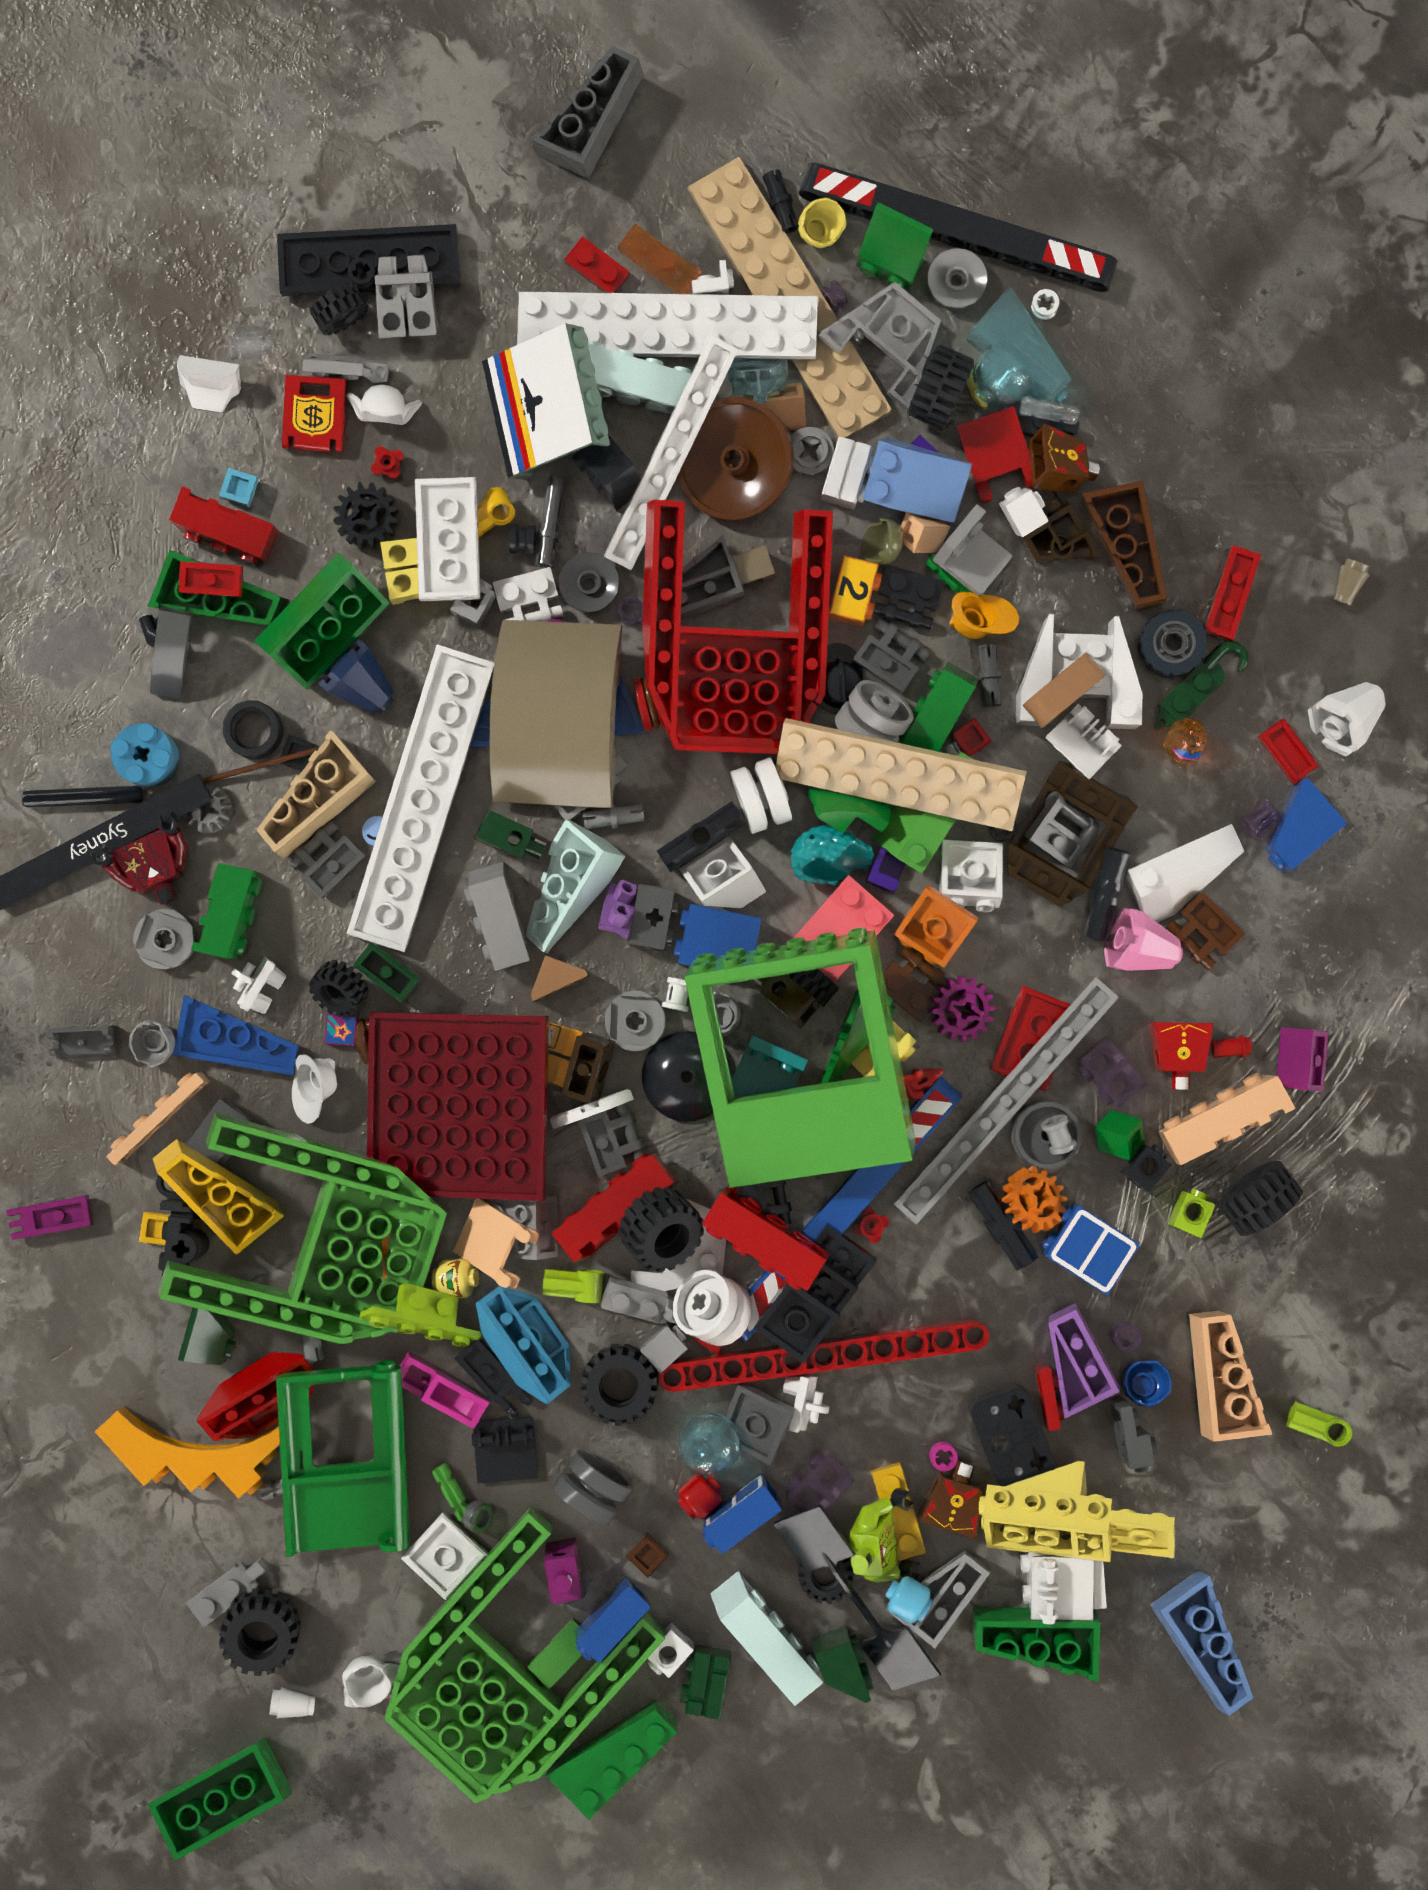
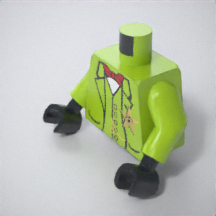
(875, 1541)

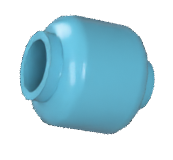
(909, 1600)

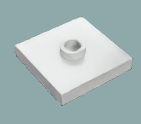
(444, 1555)

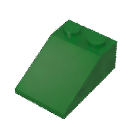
(894, 247)

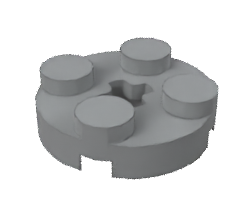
(150, 948)
(623, 1008)

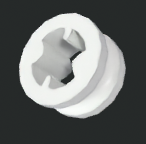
(1043, 313)

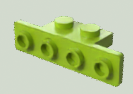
(425, 1313)

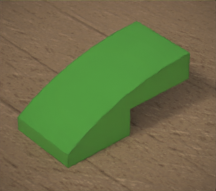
(556, 1656)

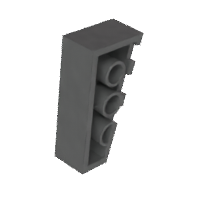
(588, 119)

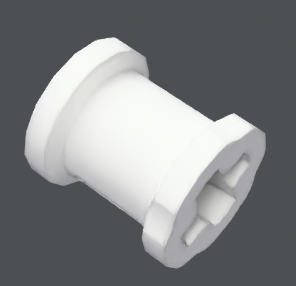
(676, 995)

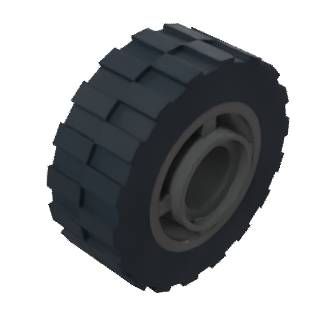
(1185, 629)

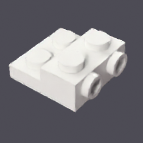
(972, 873)

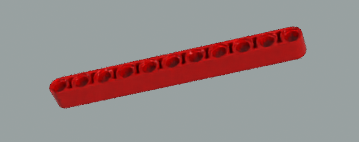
(837, 1361)

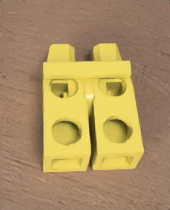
(401, 569)

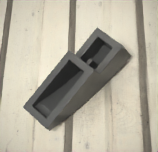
(170, 652)

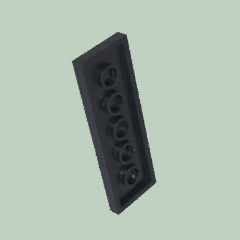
(320, 260)

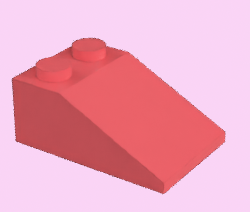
(844, 910)

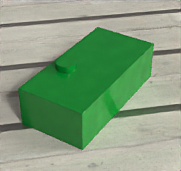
(322, 621)
(220, 1799)

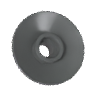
(589, 567)

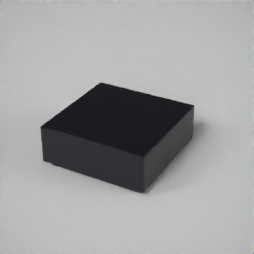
(296, 745)

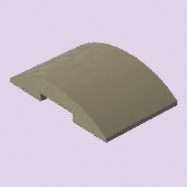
(554, 713)

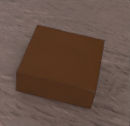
(647, 1555)

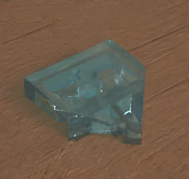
(758, 377)

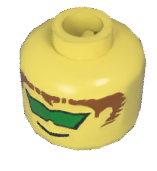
(455, 1277)

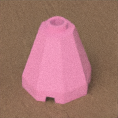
(1141, 943)

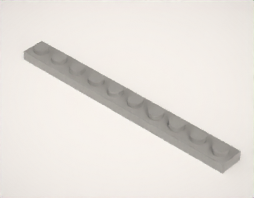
(1006, 1100)

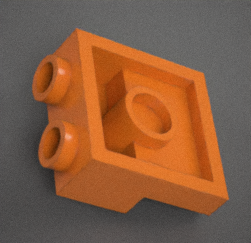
(935, 926)

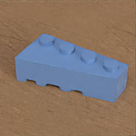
(1200, 1633)

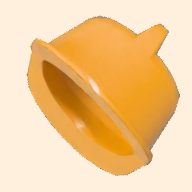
(982, 615)

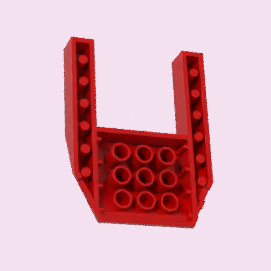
(734, 684)

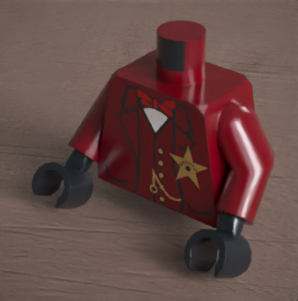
(149, 861)

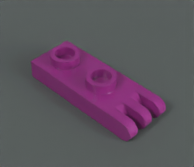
(51, 1217)

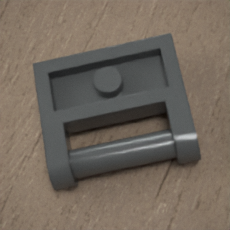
(1056, 838)

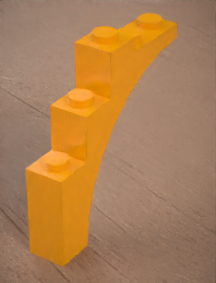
(149, 1452)

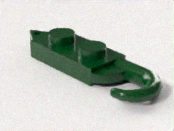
(1198, 685)

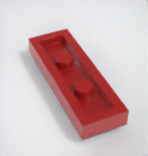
(1232, 593)

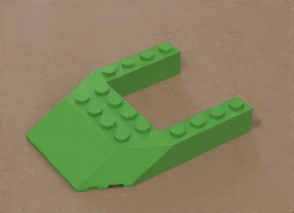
(342, 1249)
(477, 1705)

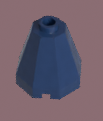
(358, 679)

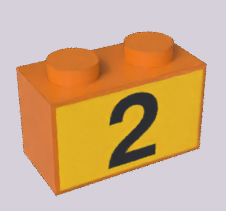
(853, 591)

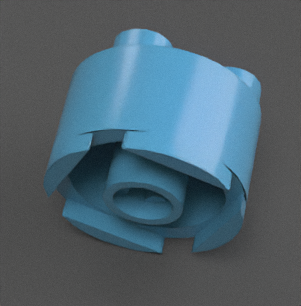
(129, 748)

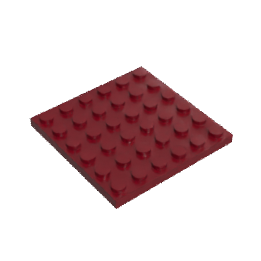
(460, 1102)

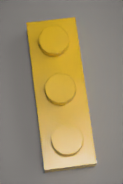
(906, 1527)

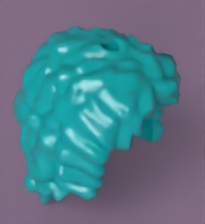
(828, 855)

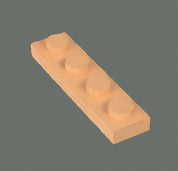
(148, 1125)

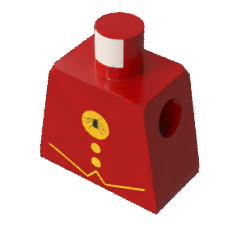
(1181, 1049)

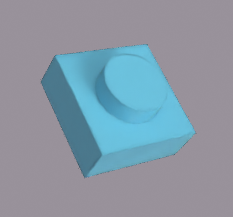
(238, 487)

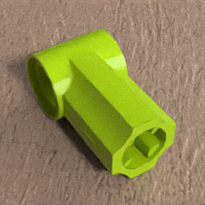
(583, 1284)
(1317, 1424)

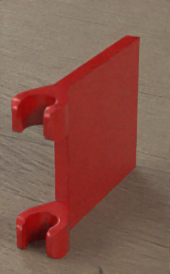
(995, 448)

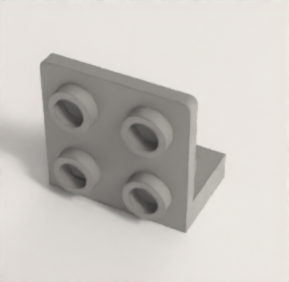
(972, 554)
(538, 1215)

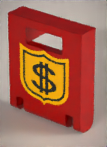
(314, 418)

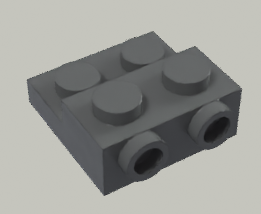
(1133, 1442)

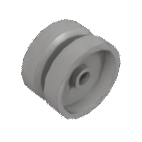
(875, 712)

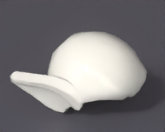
(383, 404)
(368, 1681)

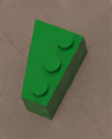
(940, 709)

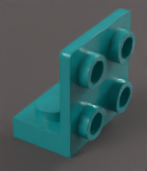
(766, 1069)

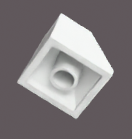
(723, 876)

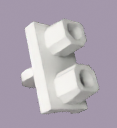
(251, 996)
(805, 1405)

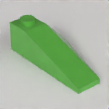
(914, 834)

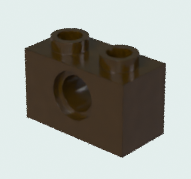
(588, 1067)

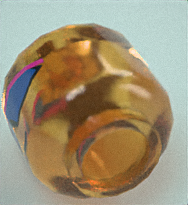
(1185, 741)

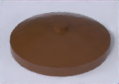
(738, 460)

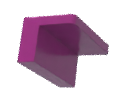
(1302, 1058)

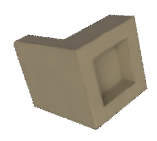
(754, 565)

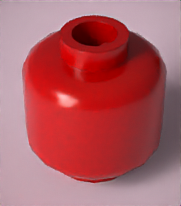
(700, 1496)

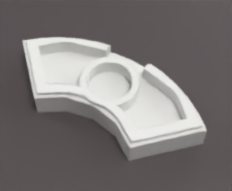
(591, 1109)

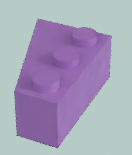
(1080, 1364)

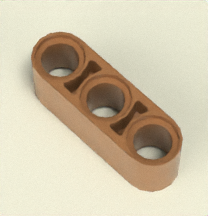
(1064, 690)

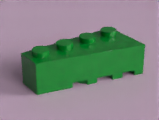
(254, 606)
(606, 1763)

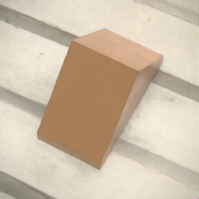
(555, 976)

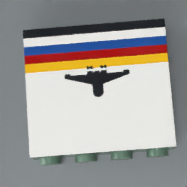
(545, 399)

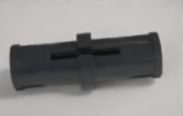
(781, 201)

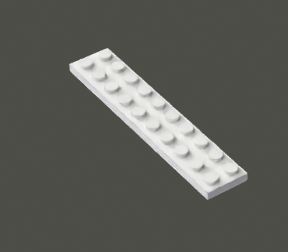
(678, 322)
(421, 798)

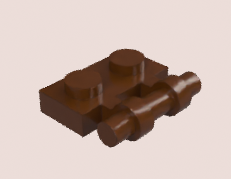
(1211, 924)
(906, 990)

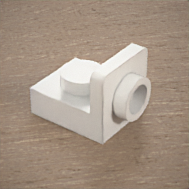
(714, 286)

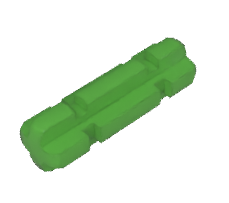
(451, 1490)

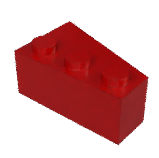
(223, 527)

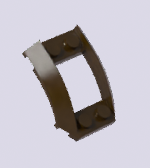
(1092, 798)

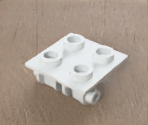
(1082, 742)
(1061, 1589)

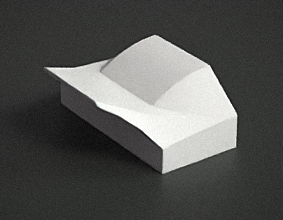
(209, 382)

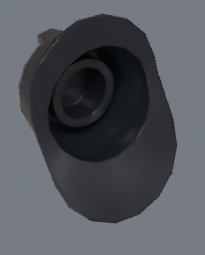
(841, 676)

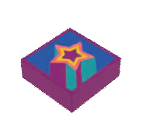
(340, 1030)

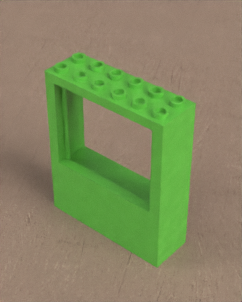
(809, 1126)

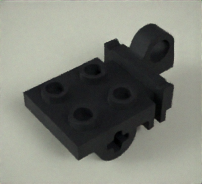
(179, 1230)

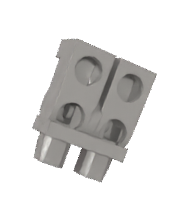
(405, 289)

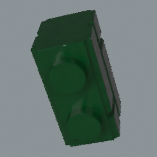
(387, 972)
(707, 1681)

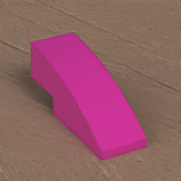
(442, 1390)

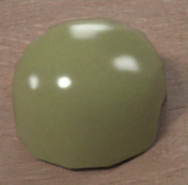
(882, 542)

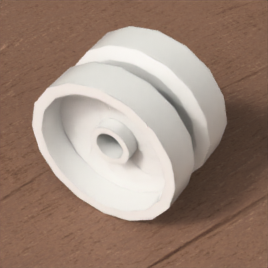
(765, 794)
(712, 1308)

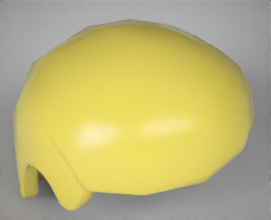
(822, 223)

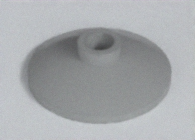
(961, 265)

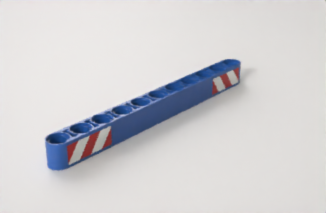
(859, 1190)

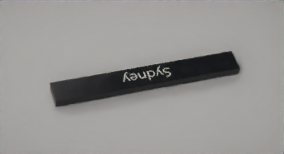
(114, 833)

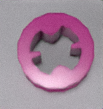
(941, 1466)

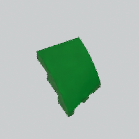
(841, 809)

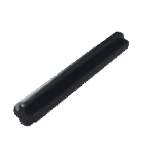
(82, 796)

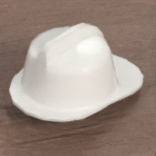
(312, 1084)

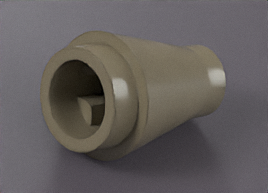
(1350, 580)

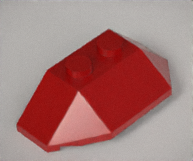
(248, 1400)

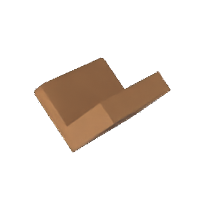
(787, 405)

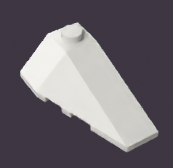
(1175, 878)

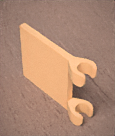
(489, 1239)

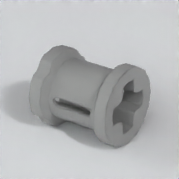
(1058, 1134)

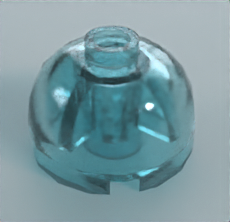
(999, 377)
(709, 1444)

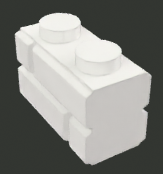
(846, 473)

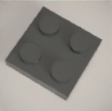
(759, 1422)

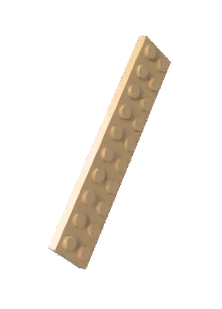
(774, 268)

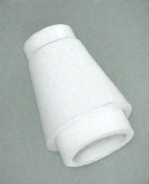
(290, 1703)

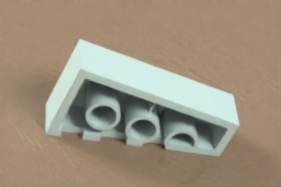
(637, 379)
(766, 1639)

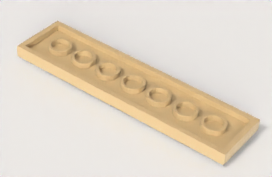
(899, 774)

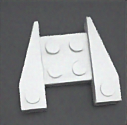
(1110, 652)

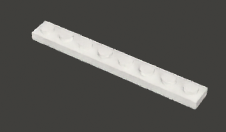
(672, 449)

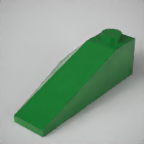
(849, 1042)

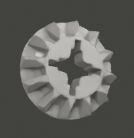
(812, 437)
(212, 822)

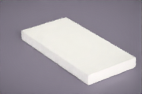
(447, 539)

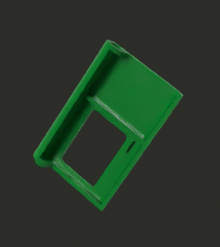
(344, 1501)

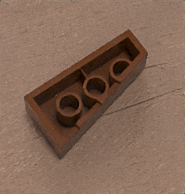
(1127, 534)

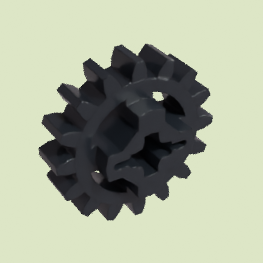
(376, 510)

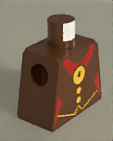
(1059, 461)
(953, 1502)

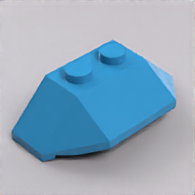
(526, 1342)

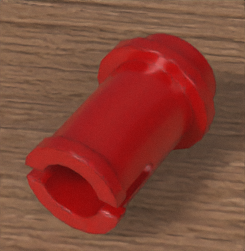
(1231, 1047)

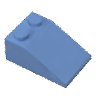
(917, 480)

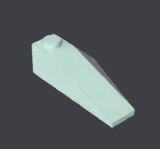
(576, 875)

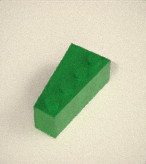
(1013, 1635)

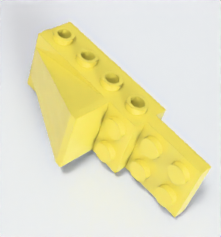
(1057, 1506)

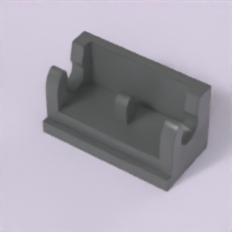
(83, 1042)

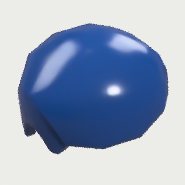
(1147, 1383)

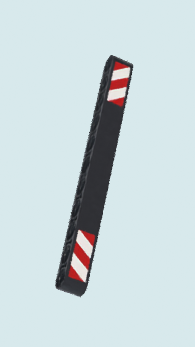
(965, 228)

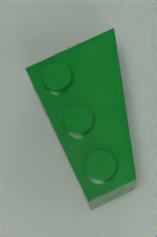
(228, 912)

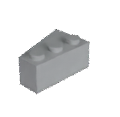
(496, 917)
(951, 1591)

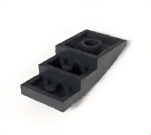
(801, 1317)

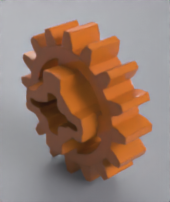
(1034, 1199)

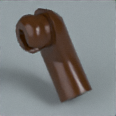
(361, 1039)

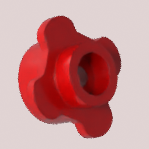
(390, 470)
(874, 1233)

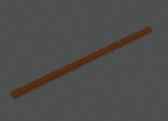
(260, 765)

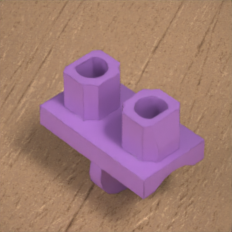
(618, 908)

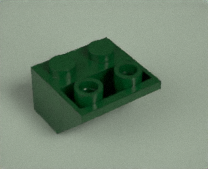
(839, 1663)

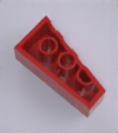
(600, 1219)
(765, 1239)

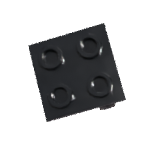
(505, 1450)

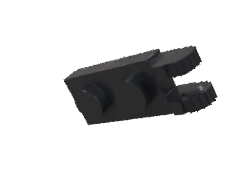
(491, 1376)

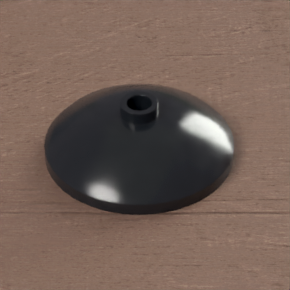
(663, 1078)

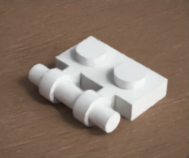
(527, 590)

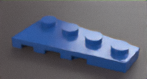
(225, 1039)

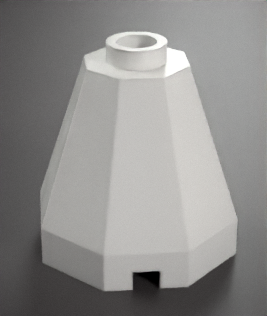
(1347, 717)

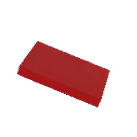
(1027, 1023)

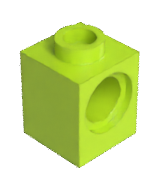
(1193, 1226)

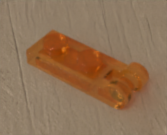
(658, 260)

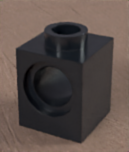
(1133, 1171)

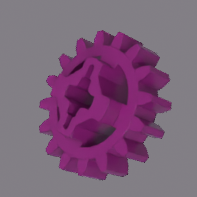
(966, 997)

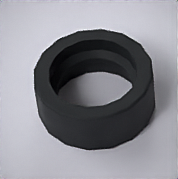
(236, 713)

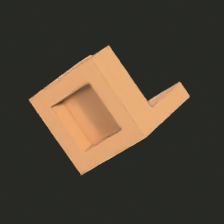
(923, 533)

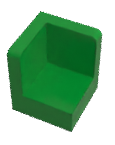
(1120, 1135)

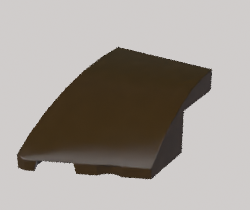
(1062, 535)

